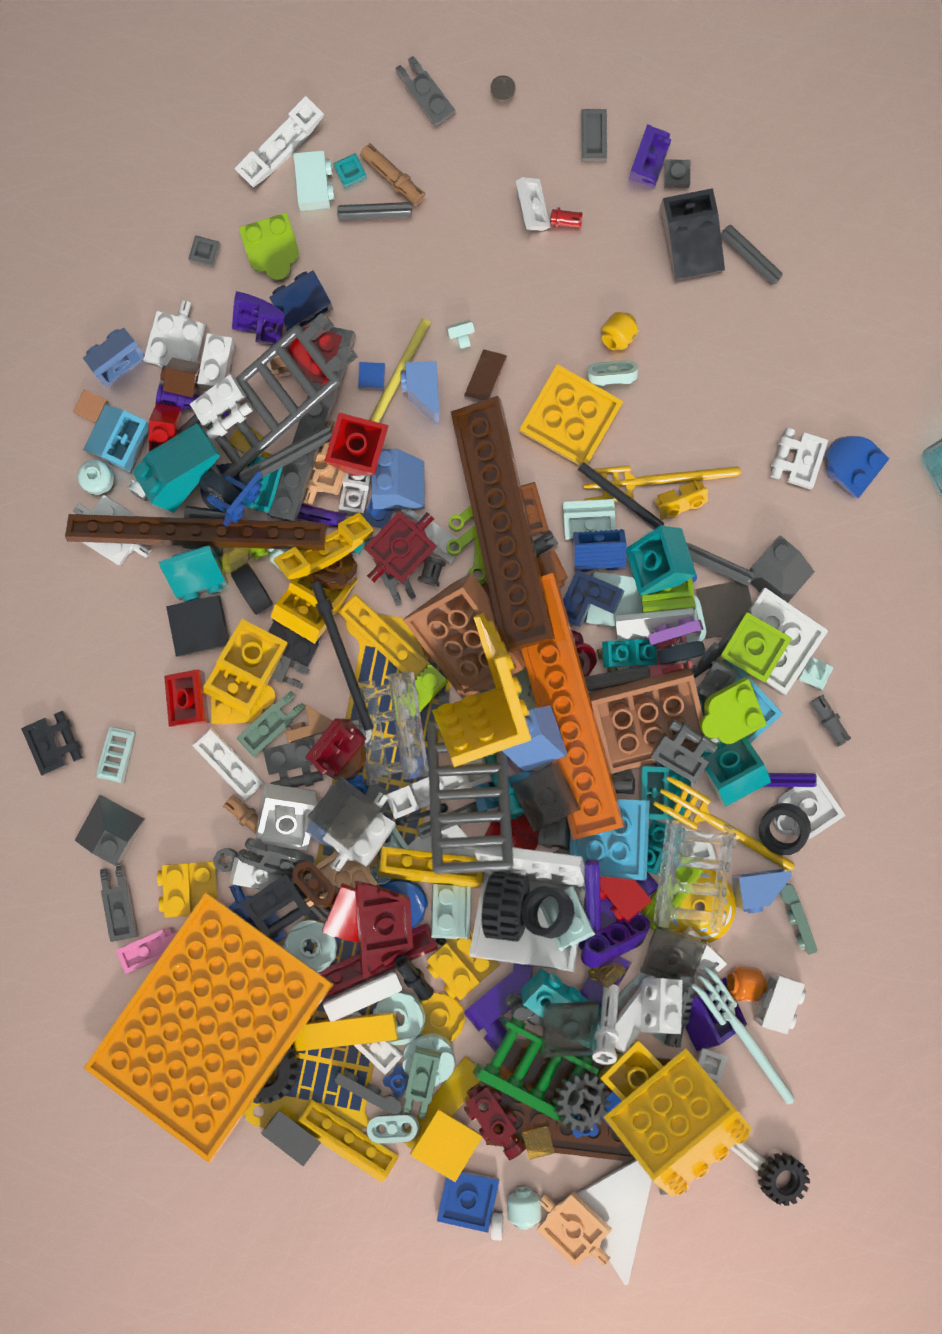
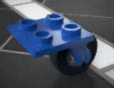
(230, 494)

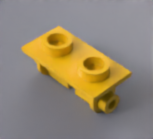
(692, 497)

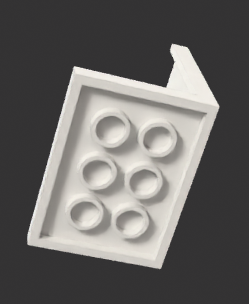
(541, 870)

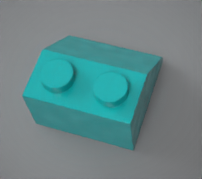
(660, 560)
(735, 770)

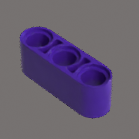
(628, 937)

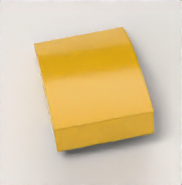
(298, 610)
(245, 667)

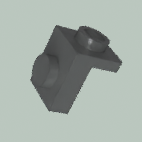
(717, 678)

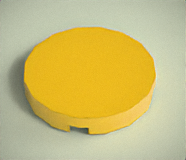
(443, 1016)

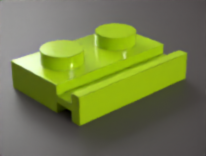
(670, 599)

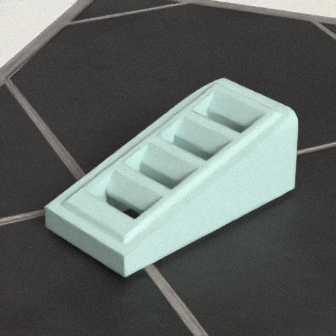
(125, 756)

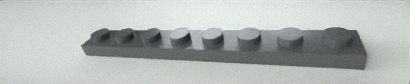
(298, 472)

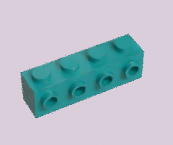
(548, 989)

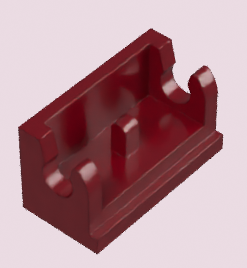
(336, 747)

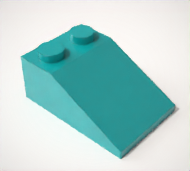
(176, 467)
(194, 573)

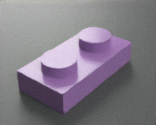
(664, 633)

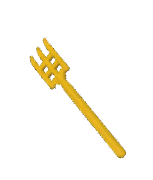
(631, 481)
(702, 814)

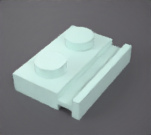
(588, 516)
(450, 911)
(581, 926)

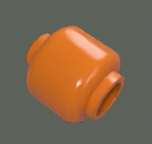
(747, 984)

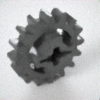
(572, 1097)

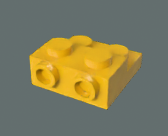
(185, 886)
(458, 968)

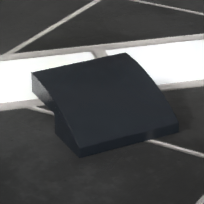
(198, 625)

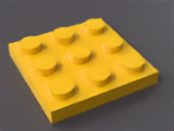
(571, 416)

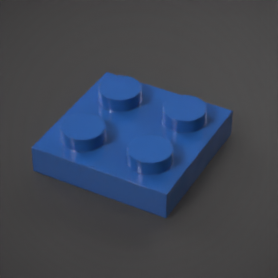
(468, 1201)

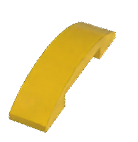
(339, 543)

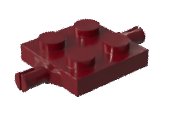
(400, 547)

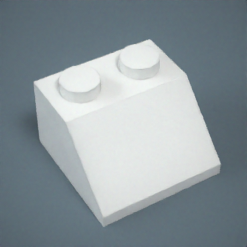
(284, 816)
(779, 1003)

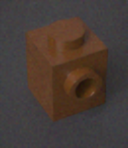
(180, 377)

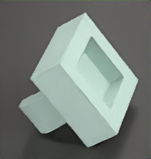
(460, 331)
(815, 673)

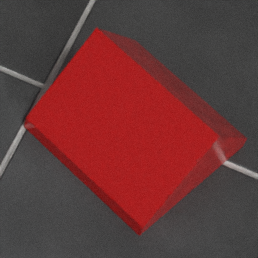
(356, 445)
(186, 698)

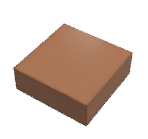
(90, 406)

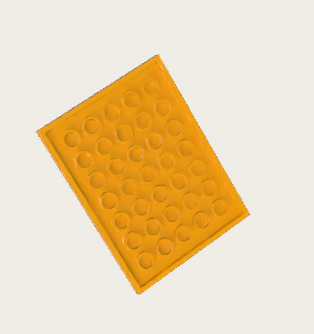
(208, 1027)

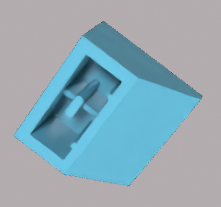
(117, 437)

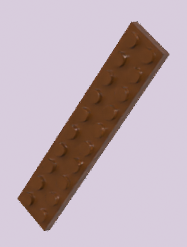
(502, 525)

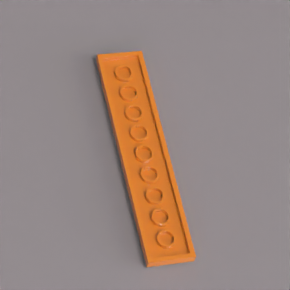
(560, 683)

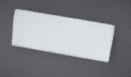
(362, 995)

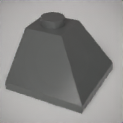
(781, 569)
(109, 830)

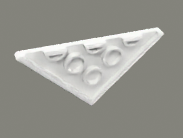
(621, 1203)

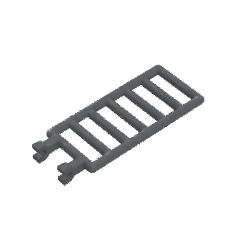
(344, 356)
(502, 816)

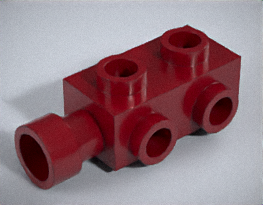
(491, 1116)

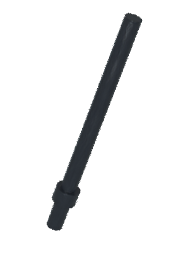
(324, 607)

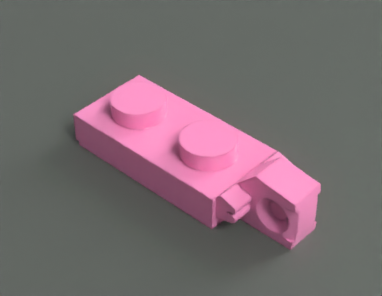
(144, 950)

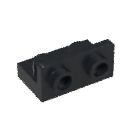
(298, 647)

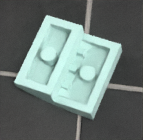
(629, 604)

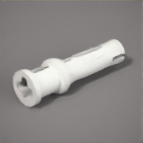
(607, 1033)

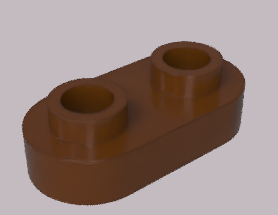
(315, 885)

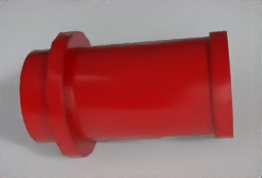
(564, 218)

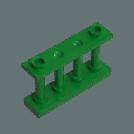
(513, 1085)

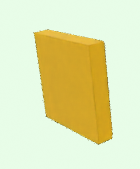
(446, 1144)

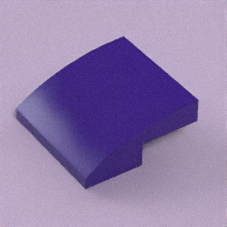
(257, 317)

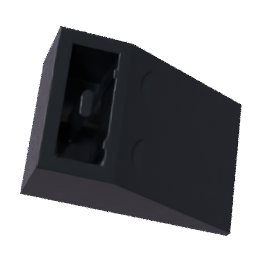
(693, 234)

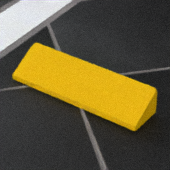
(417, 866)
(449, 1095)
(347, 1141)

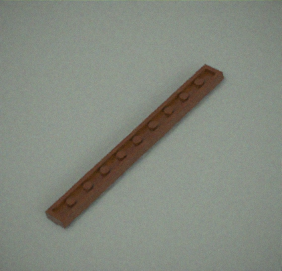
(195, 532)

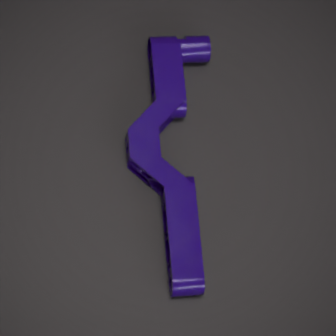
(491, 1007)

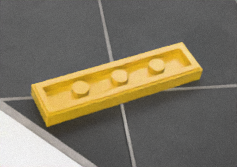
(383, 636)
(347, 1031)

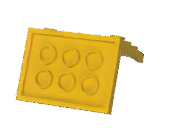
(490, 719)
(678, 1124)

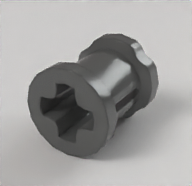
(431, 571)
(220, 854)

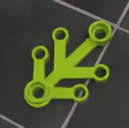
(464, 540)

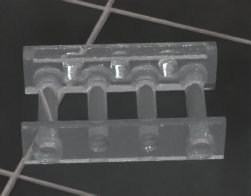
(408, 730)
(674, 860)

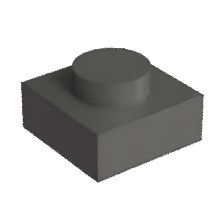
(677, 173)

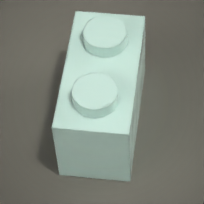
(312, 180)

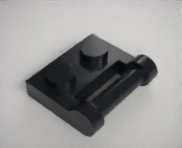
(273, 899)

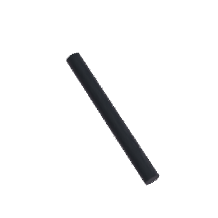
(620, 495)

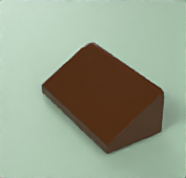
(485, 375)

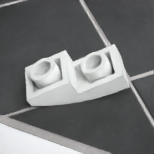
(354, 494)

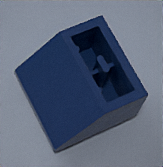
(301, 300)

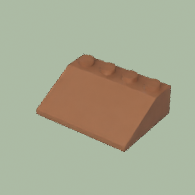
(451, 636)
(639, 712)

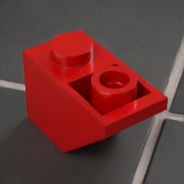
(163, 424)
(625, 896)

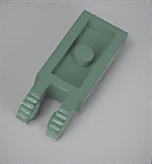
(269, 725)
(797, 916)
(422, 1079)

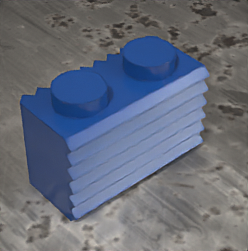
(599, 550)

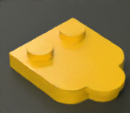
(225, 714)

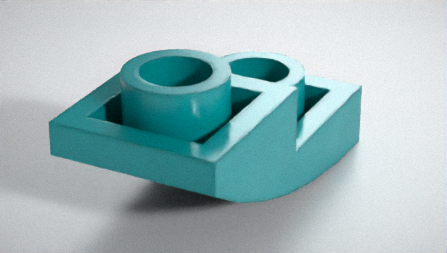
(629, 653)
(655, 846)

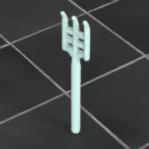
(729, 1015)

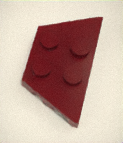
(382, 925)

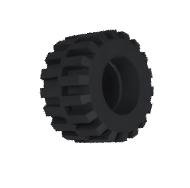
(503, 906)
(286, 1080)

